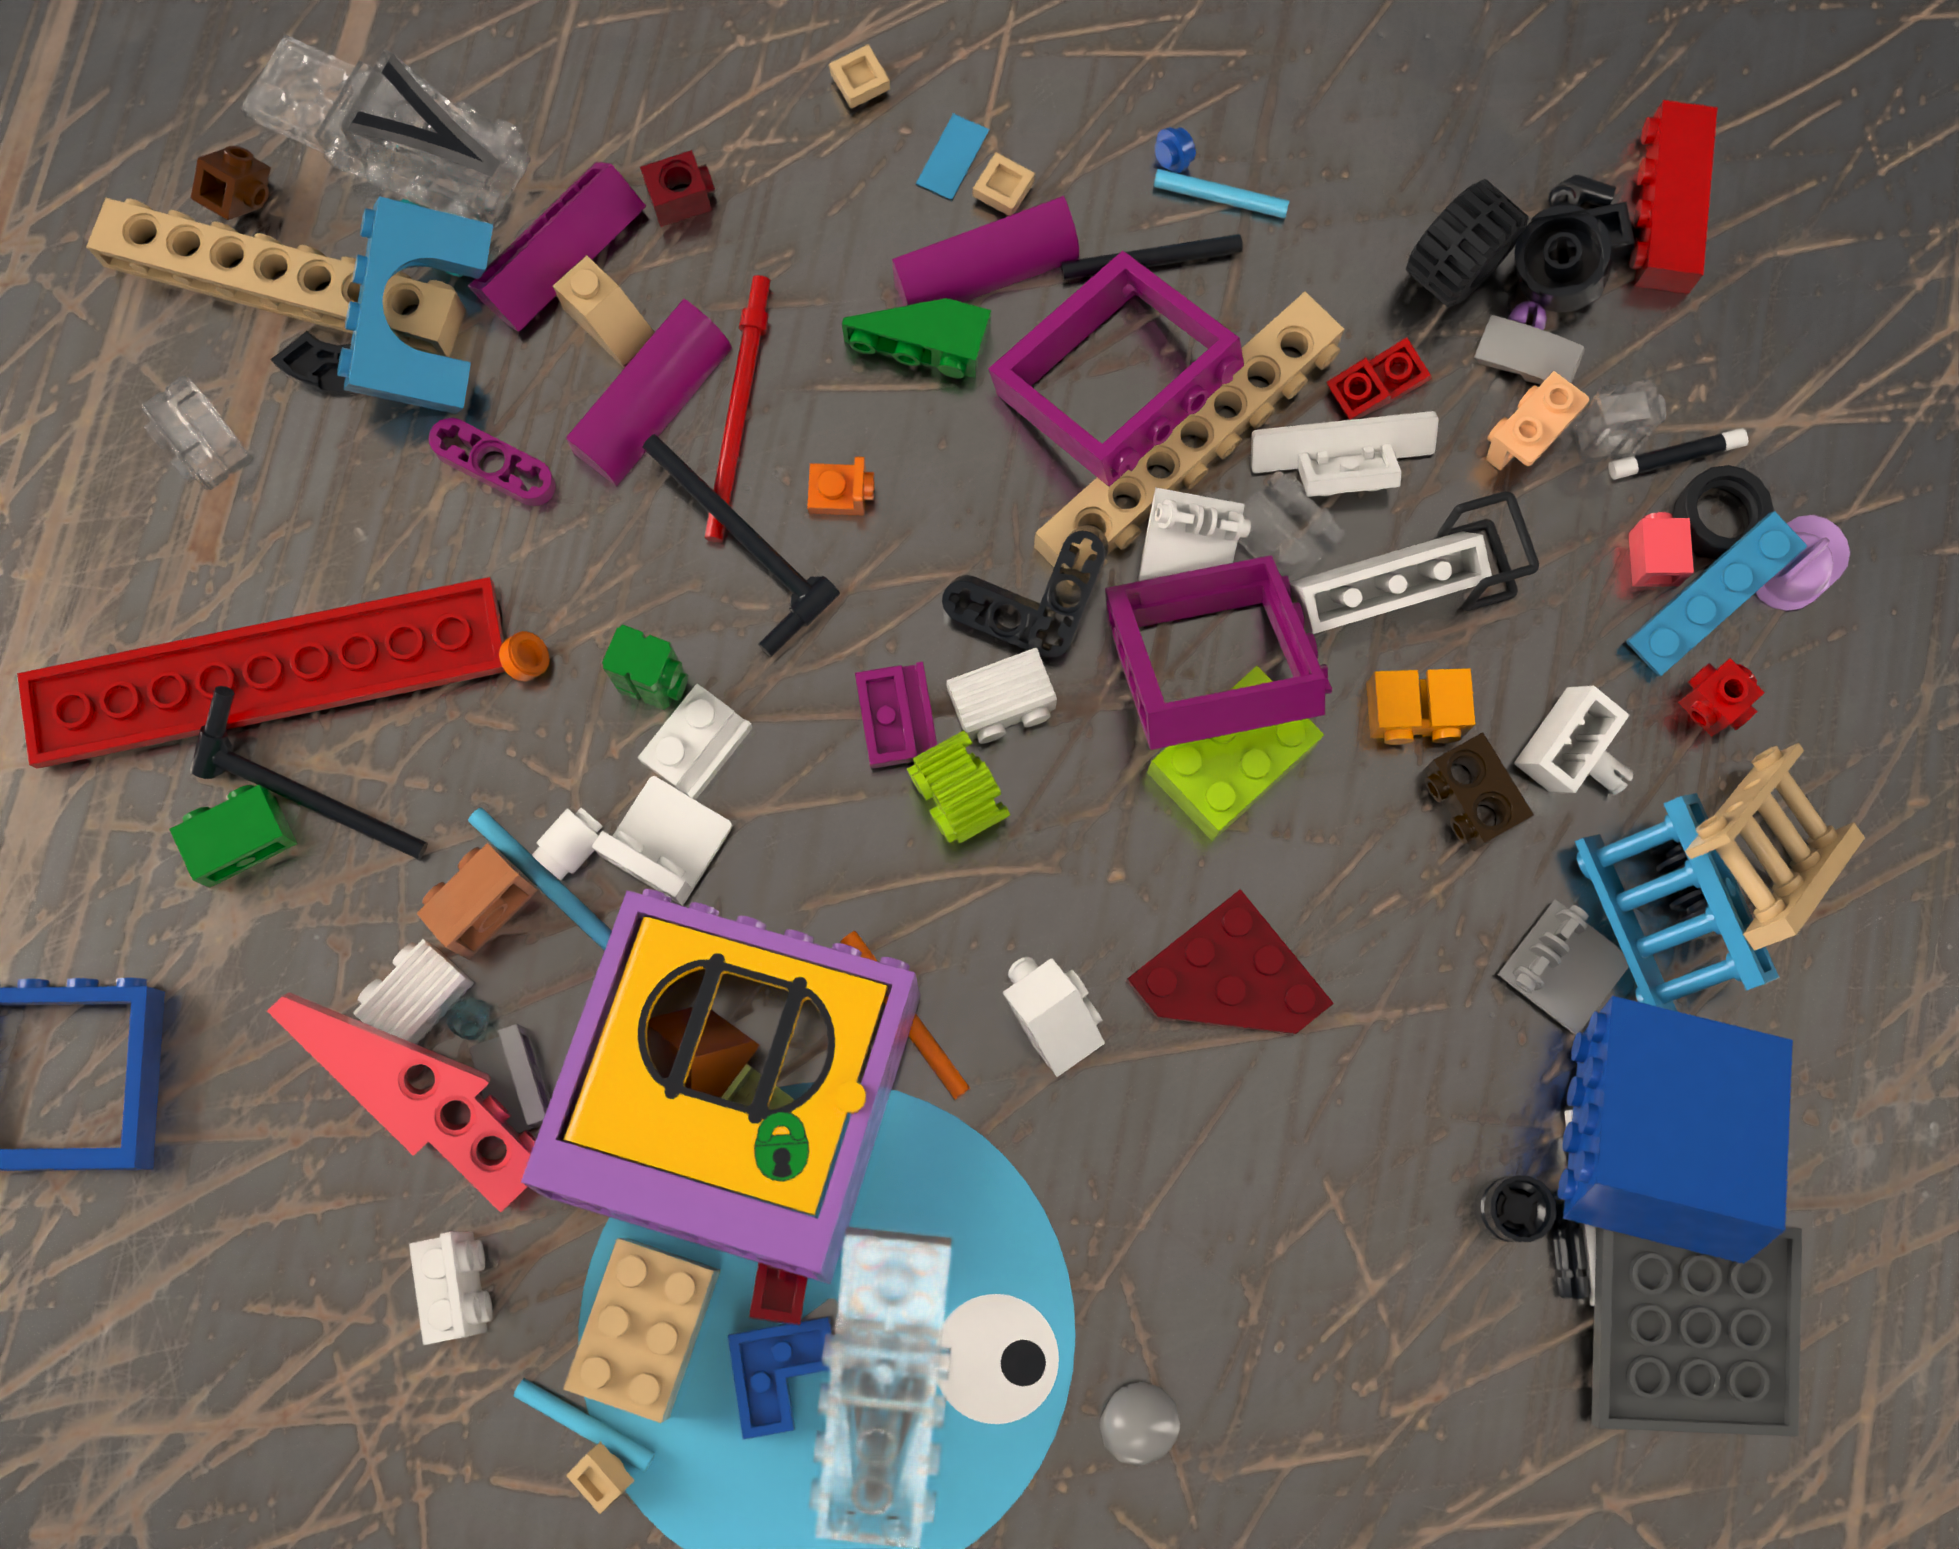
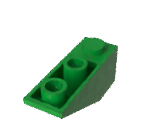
(929, 333)

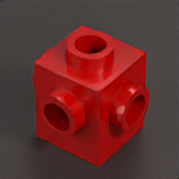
(1722, 696)

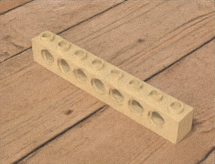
(120, 246)
(1299, 326)

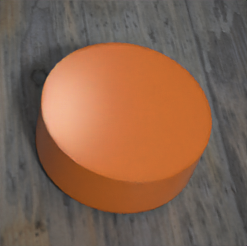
(524, 656)

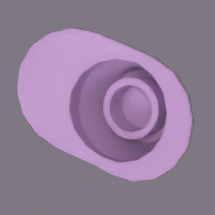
(1812, 569)

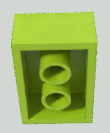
(1229, 773)

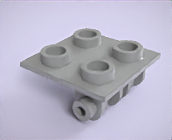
(1565, 966)

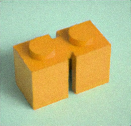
(1426, 707)

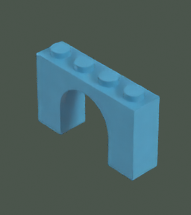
(377, 360)

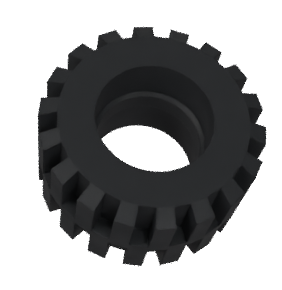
(1466, 243)

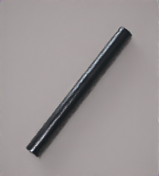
(1157, 255)

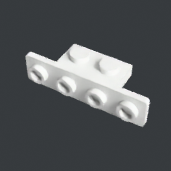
(1347, 452)

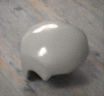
(1139, 1424)

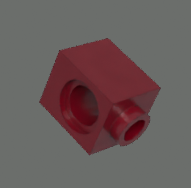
(675, 170)

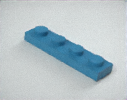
(1716, 593)

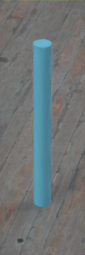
(540, 877)

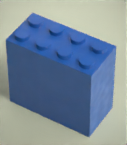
(1678, 1130)

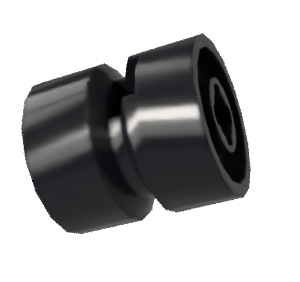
(1515, 1209)

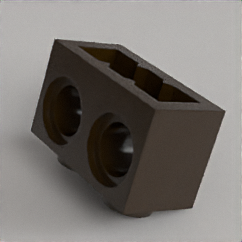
(1489, 786)

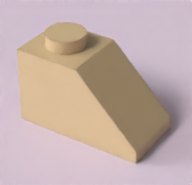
(603, 310)

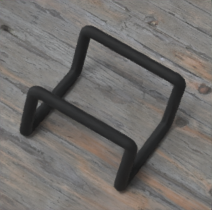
(1507, 575)

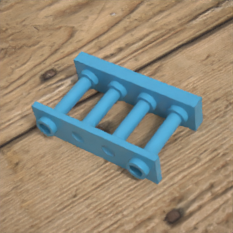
(1725, 913)

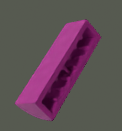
(573, 227)
(989, 256)
(649, 392)

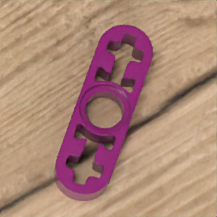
(483, 443)

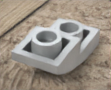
(1527, 351)

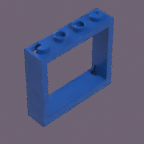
(140, 1082)

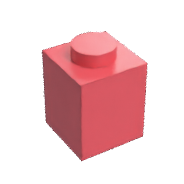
(1660, 551)

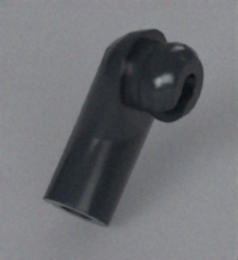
(1579, 190)

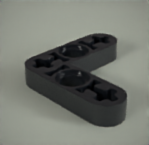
(1034, 614)

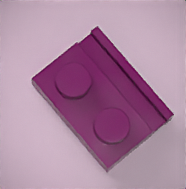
(895, 714)

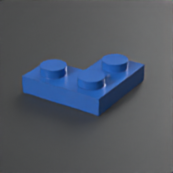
(761, 1371)

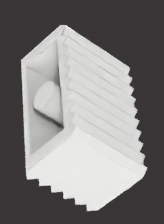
(1002, 696)
(413, 993)

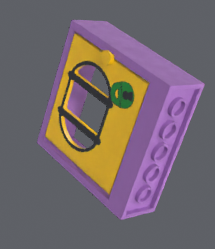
(623, 1107)

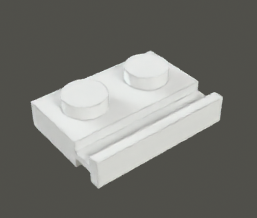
(695, 742)

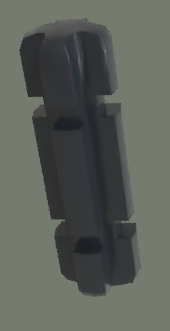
(1570, 1256)

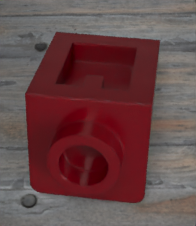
(778, 1296)

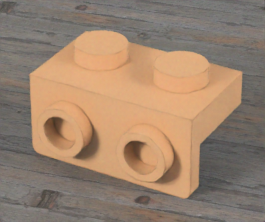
(1537, 423)

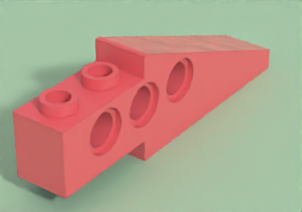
(375, 1070)

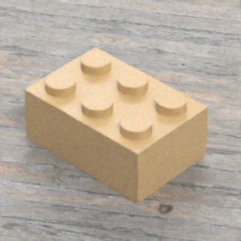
(642, 1330)

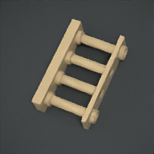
(1812, 866)

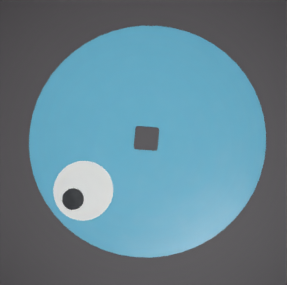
(1002, 1319)

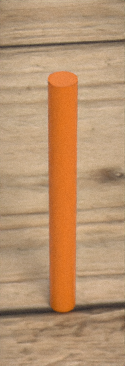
(921, 1036)

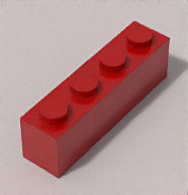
(1675, 197)

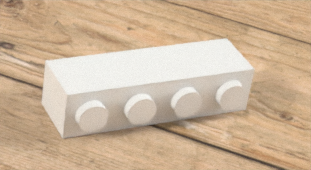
(1391, 581)

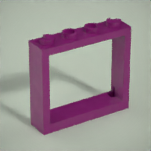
(1075, 321)
(1205, 593)

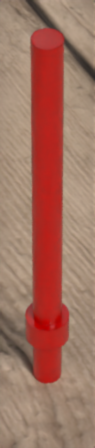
(753, 325)

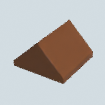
(719, 1055)

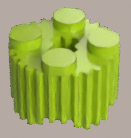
(959, 788)

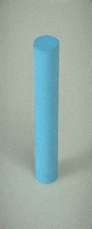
(1221, 193)
(584, 1424)

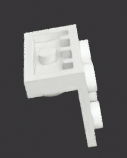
(665, 840)
(450, 1287)

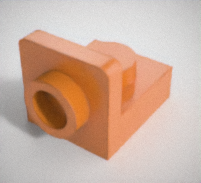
(840, 488)

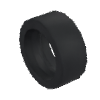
(1738, 482)

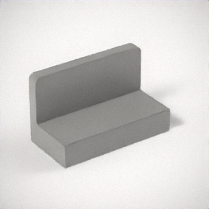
(514, 1076)

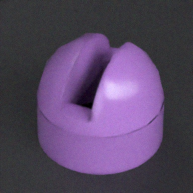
(1521, 311)

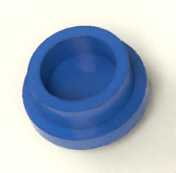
(1175, 149)

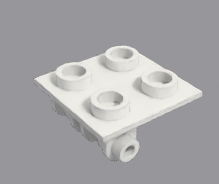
(1190, 533)

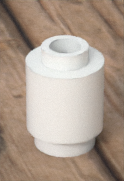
(567, 842)

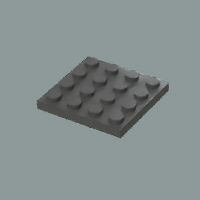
(1696, 1338)

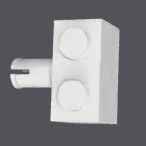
(1575, 743)
(1054, 1012)

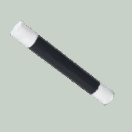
(1678, 453)

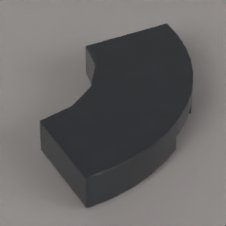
(312, 364)

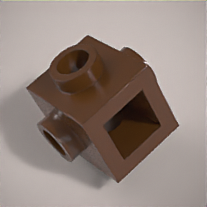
(230, 182)

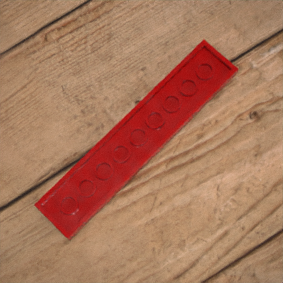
(271, 666)

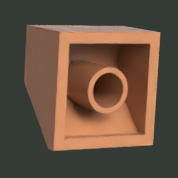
(475, 901)

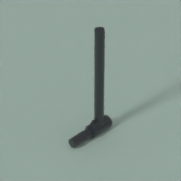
(809, 596)
(215, 756)

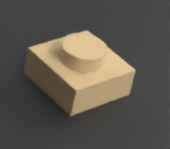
(859, 76)
(1003, 184)
(600, 1477)

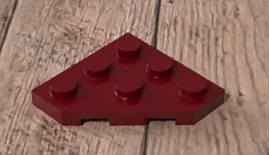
(1231, 975)

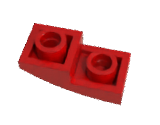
(1379, 381)

